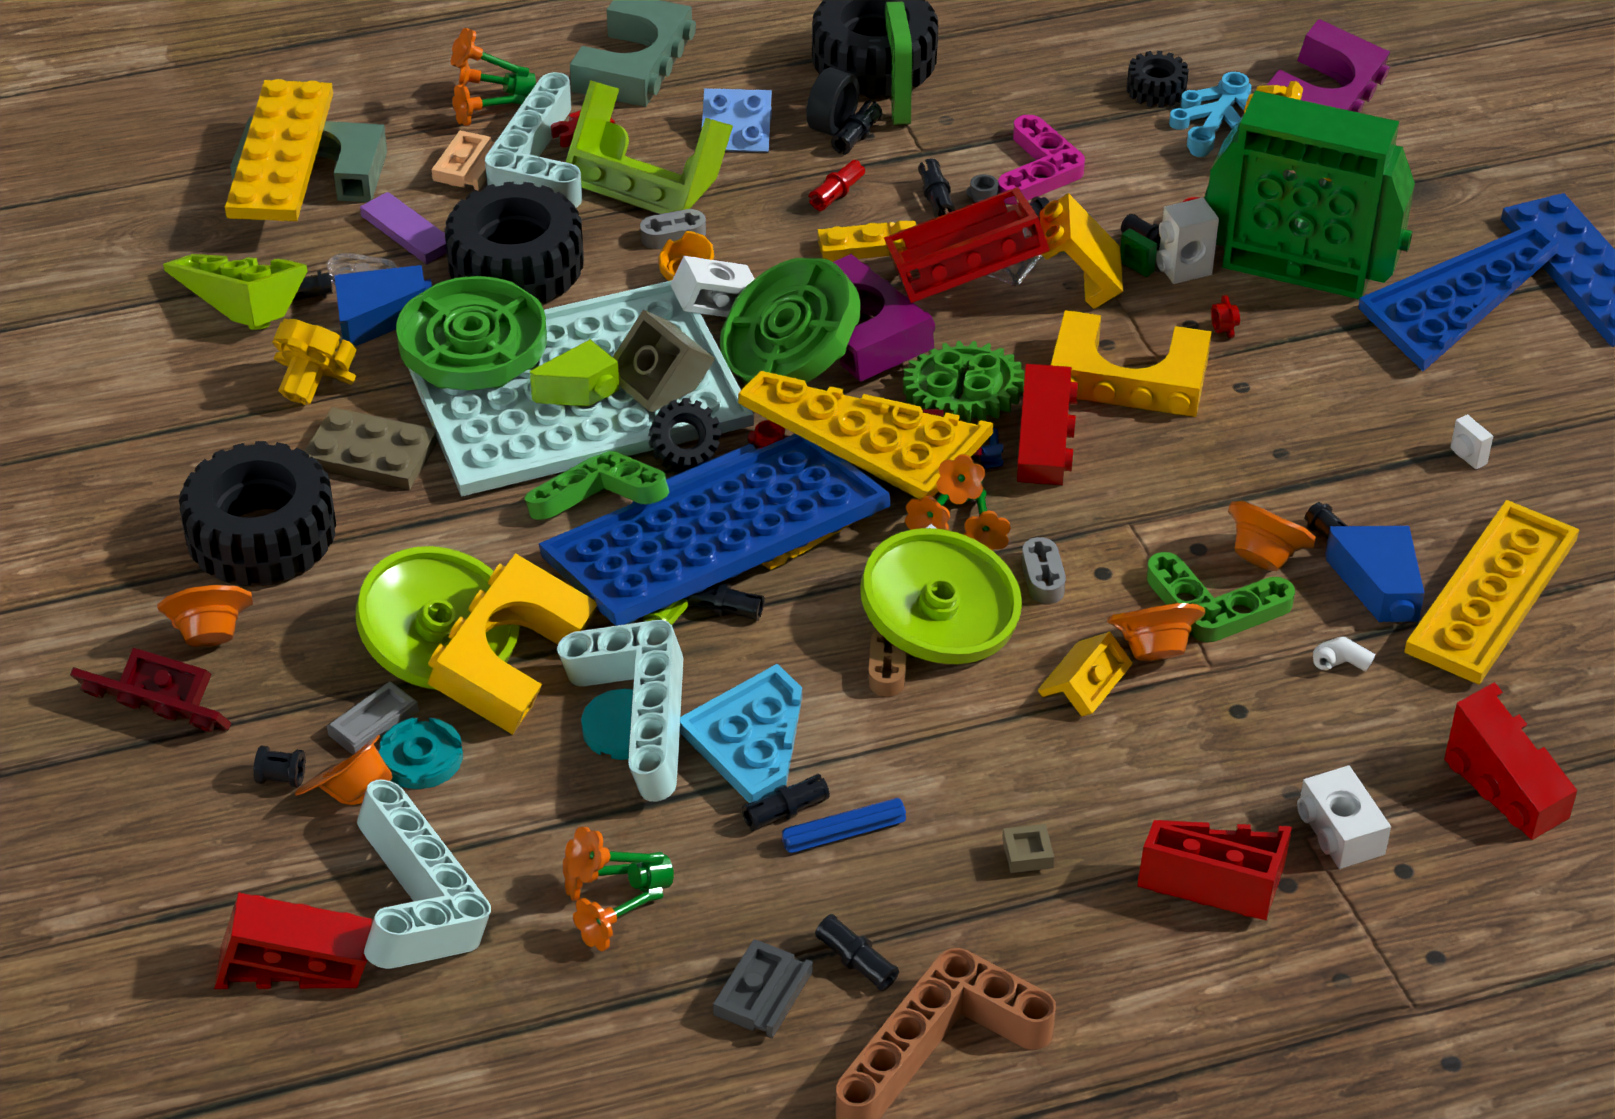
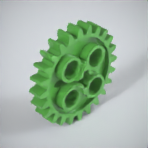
(989, 383)

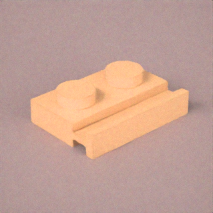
(463, 161)

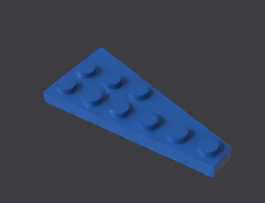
(1444, 302)

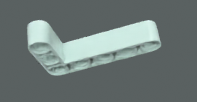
(521, 143)
(655, 662)
(446, 906)

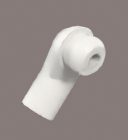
(1339, 651)

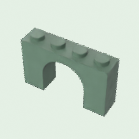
(639, 74)
(359, 155)

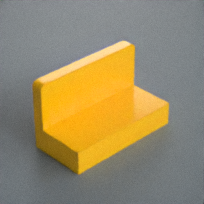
(1088, 672)

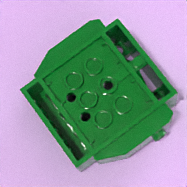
(1349, 224)

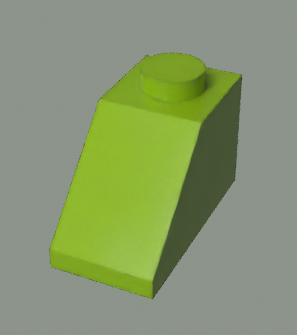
(576, 377)

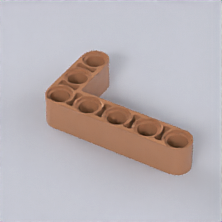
(951, 987)

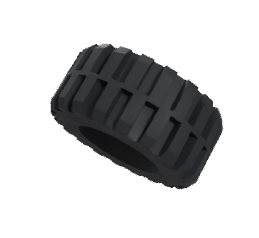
(855, 40)
(517, 236)
(266, 545)

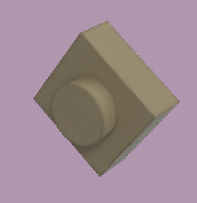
(1028, 848)

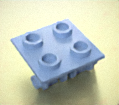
(746, 111)

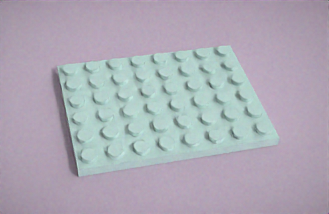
(507, 438)

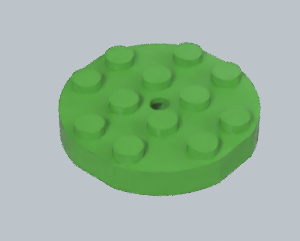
(791, 321)
(471, 333)

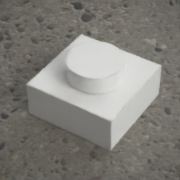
(1471, 441)

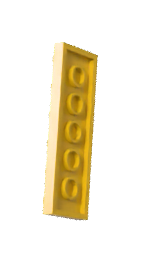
(279, 151)
(1491, 592)

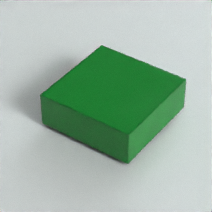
(1138, 252)

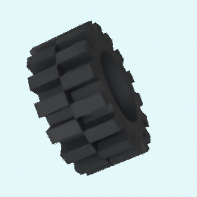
(1157, 79)
(687, 413)

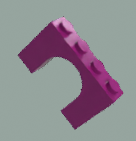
(1344, 57)
(893, 335)

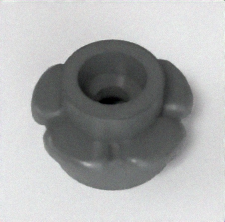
(982, 187)

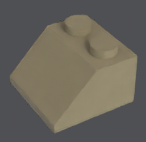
(659, 362)

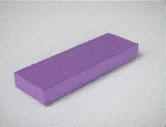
(405, 227)

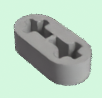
(659, 228)
(1036, 571)

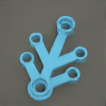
(1201, 139)

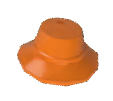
(1265, 537)
(206, 613)
(1158, 630)

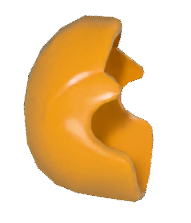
(691, 245)

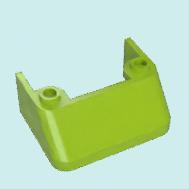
(600, 153)

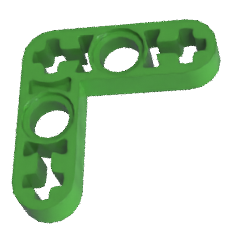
(901, 51)
(608, 471)
(1219, 617)

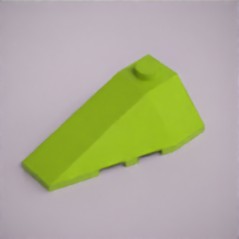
(241, 288)

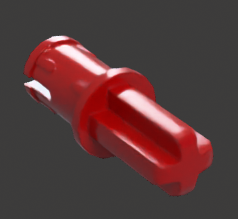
(836, 185)

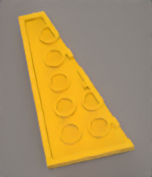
(870, 431)

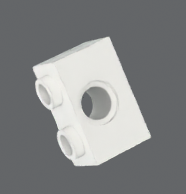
(1187, 240)
(709, 285)
(1343, 817)

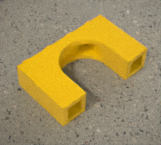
(1165, 387)
(474, 673)

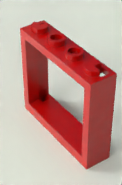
(966, 244)

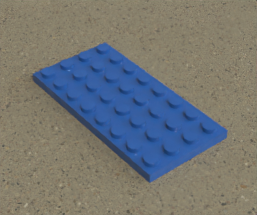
(712, 527)

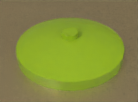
(940, 596)
(413, 605)

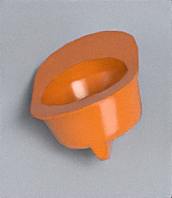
(350, 778)

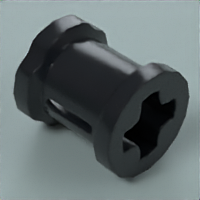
(279, 766)

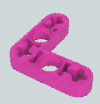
(1060, 165)

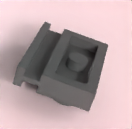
(762, 988)

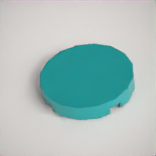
(608, 723)
(421, 752)

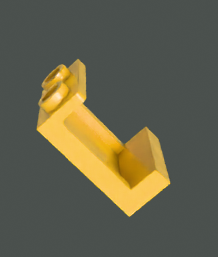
(1075, 232)

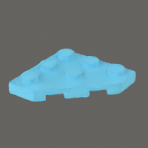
(749, 732)

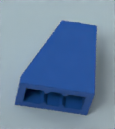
(373, 300)
(1379, 569)

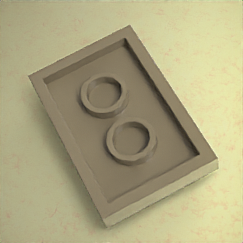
(372, 447)

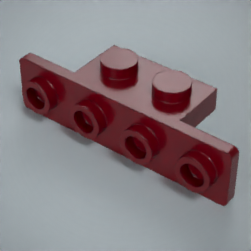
(160, 683)

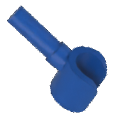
(991, 454)

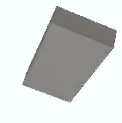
(372, 717)

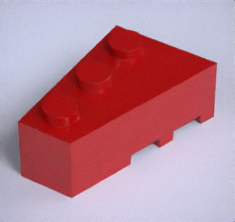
(1046, 424)
(1506, 766)
(1215, 867)
(291, 942)

